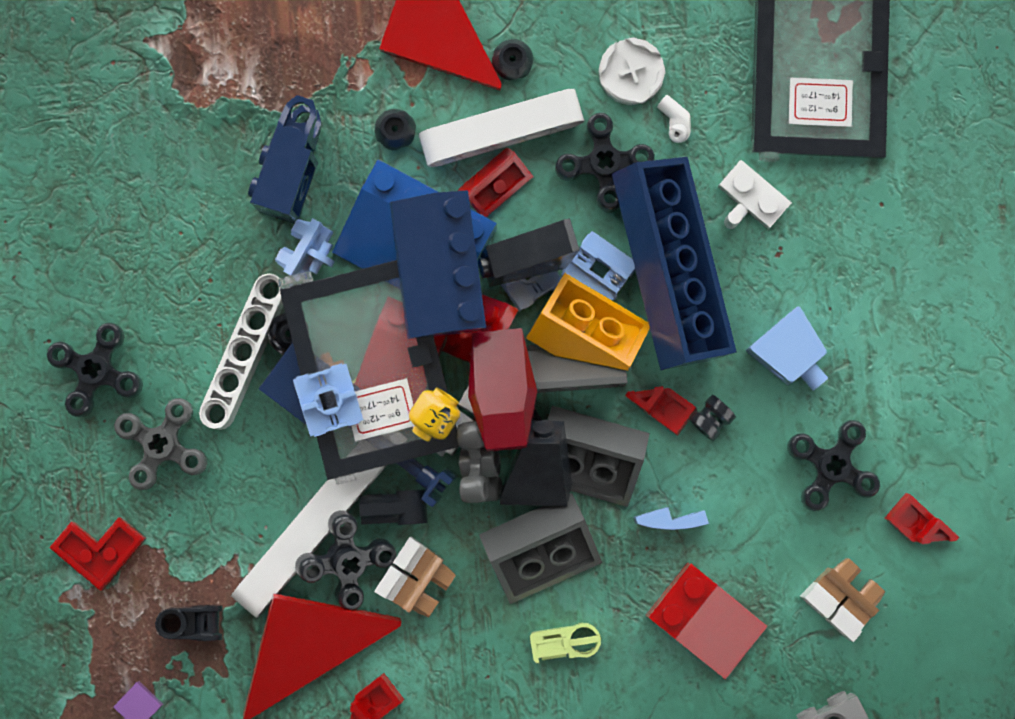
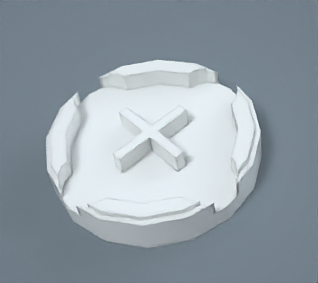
(631, 71)

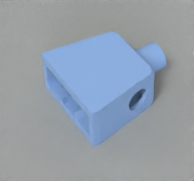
(791, 350)

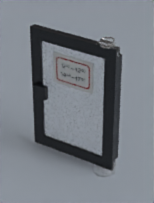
(820, 78)
(362, 324)

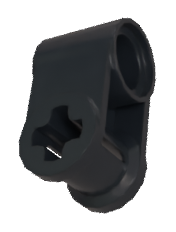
(197, 622)

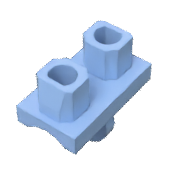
(310, 251)

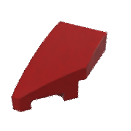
(664, 407)
(918, 523)
(376, 699)

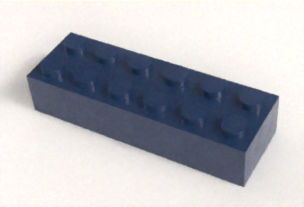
(673, 262)

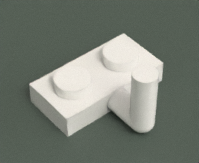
(753, 197)

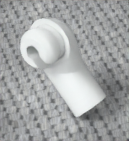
(679, 119)

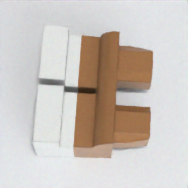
(406, 590)
(840, 602)

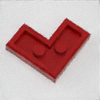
(99, 559)

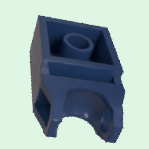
(288, 163)

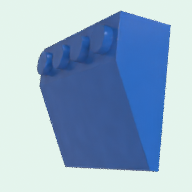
(368, 232)

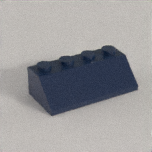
(437, 264)

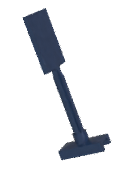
(281, 389)

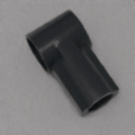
(400, 508)

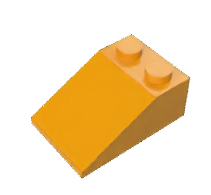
(588, 327)

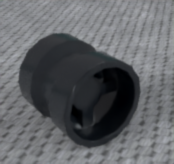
(707, 423)

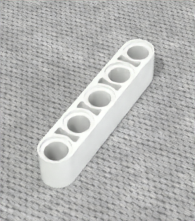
(501, 127)
(242, 369)

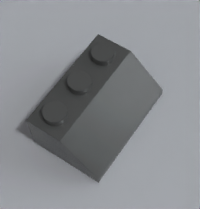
(566, 374)
(602, 455)
(540, 549)

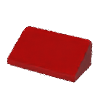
(496, 182)

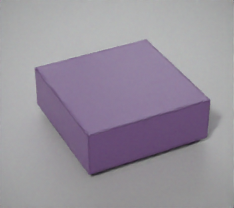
(138, 703)

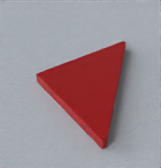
(439, 38)
(305, 642)

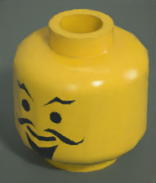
(434, 414)

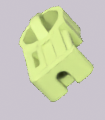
(558, 642)

